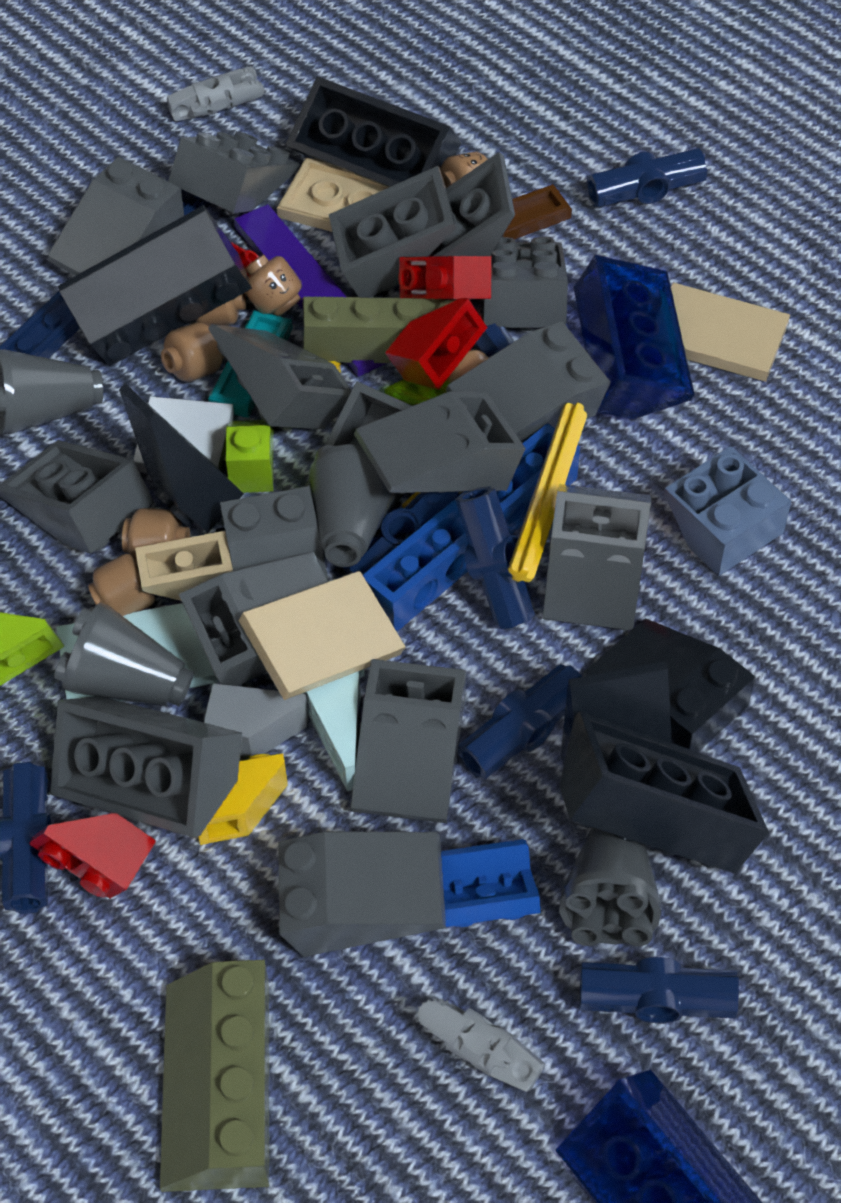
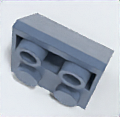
(727, 510)

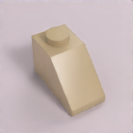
(182, 563)

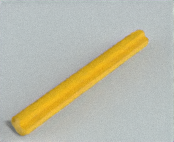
(543, 502)

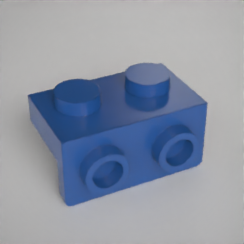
(488, 883)

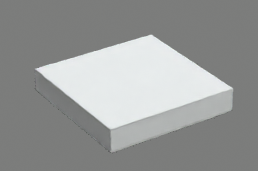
(198, 422)

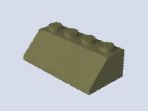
(359, 327)
(216, 1079)

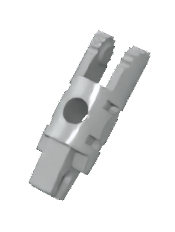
(215, 94)
(481, 1043)

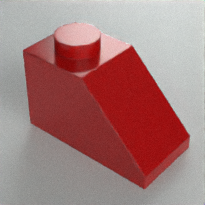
(436, 343)

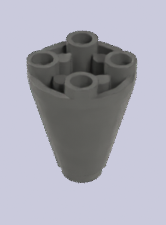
(43, 390)
(347, 502)
(121, 662)
(611, 893)

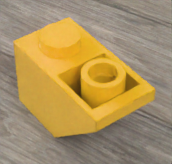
(258, 787)

